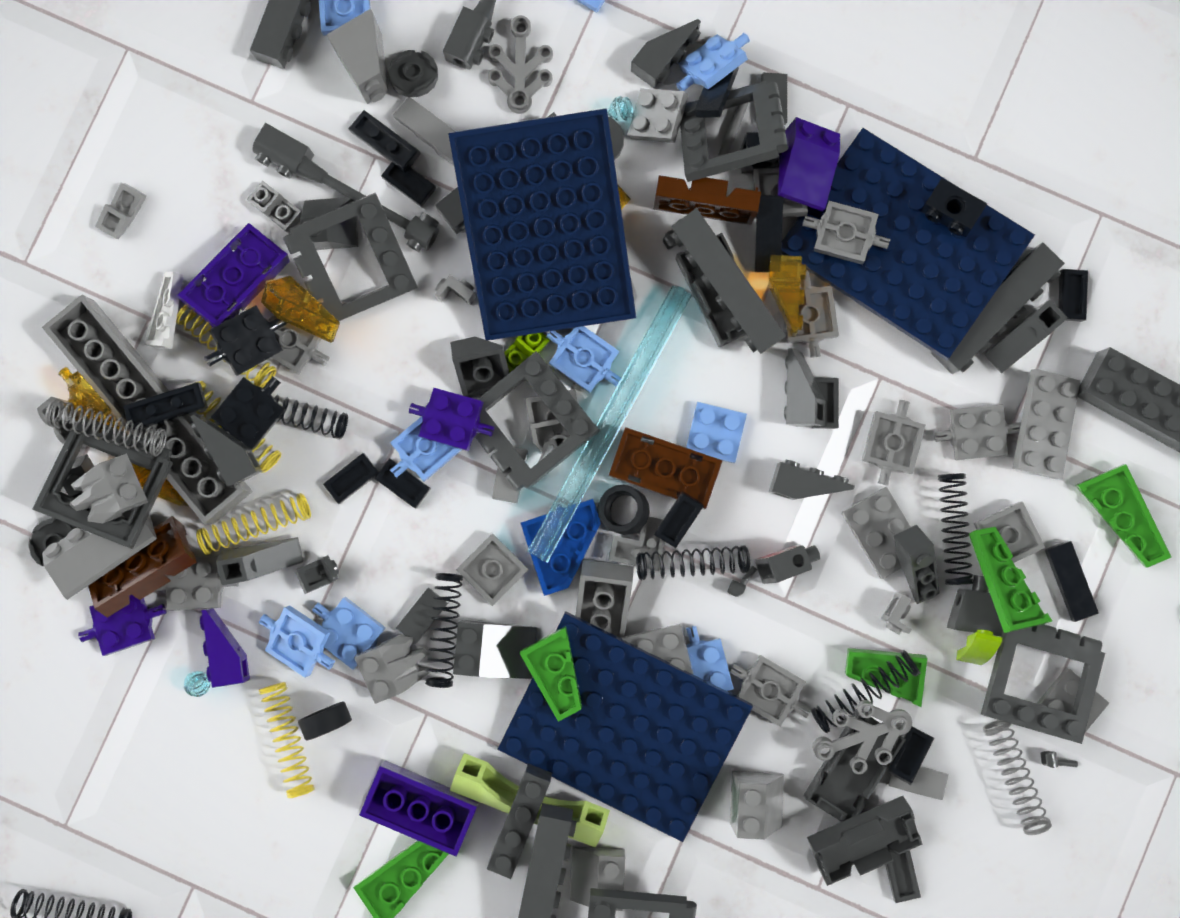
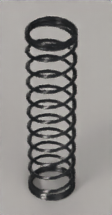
(340, 428)
(948, 479)
(641, 563)
(443, 682)
(822, 719)
(26, 896)

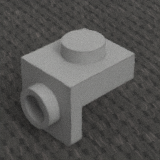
(460, 288)

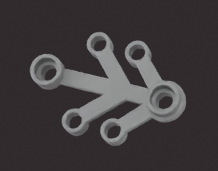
(520, 70)
(866, 734)

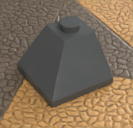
(337, 236)
(478, 365)

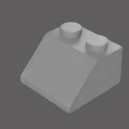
(596, 869)

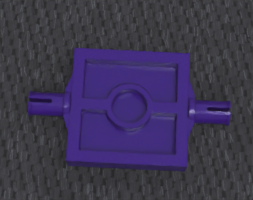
(451, 419)
(124, 628)

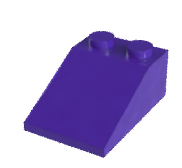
(808, 163)

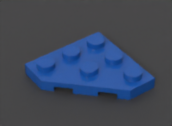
(570, 550)

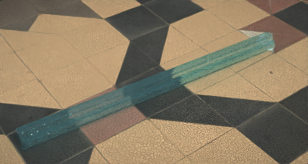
(609, 424)

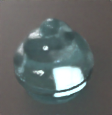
(620, 109)
(196, 684)

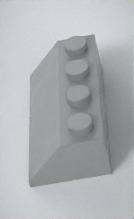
(87, 557)

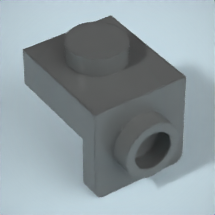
(317, 574)

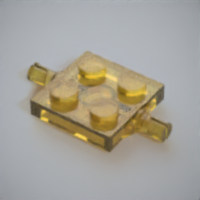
(83, 394)

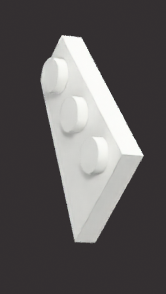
(165, 312)

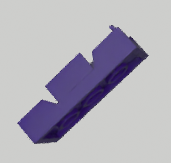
(234, 276)

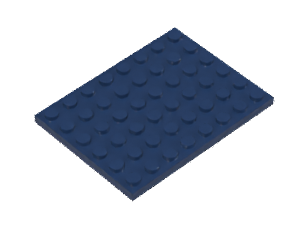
(544, 224)
(927, 277)
(644, 732)

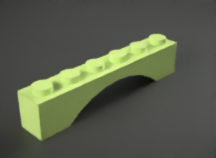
(482, 783)

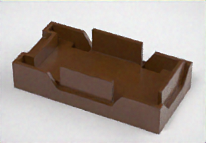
(708, 197)
(664, 467)
(144, 570)

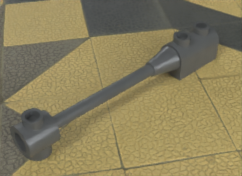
(469, 34)
(295, 159)

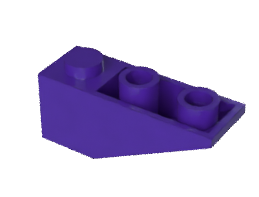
(225, 656)

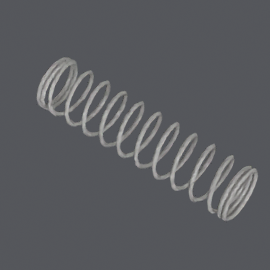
(61, 414)
(1044, 820)

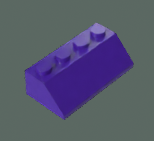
(418, 808)

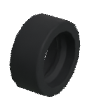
(605, 505)
(324, 721)

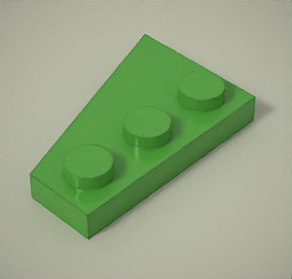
(862, 661)
(554, 672)

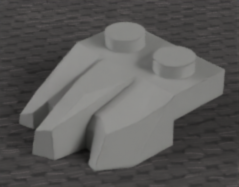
(544, 425)
(108, 490)
(391, 667)

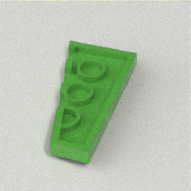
(1125, 511)
(1009, 592)
(398, 879)

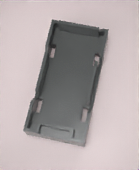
(705, 298)
(841, 784)
(865, 840)

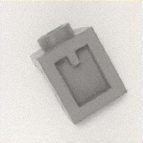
(897, 609)

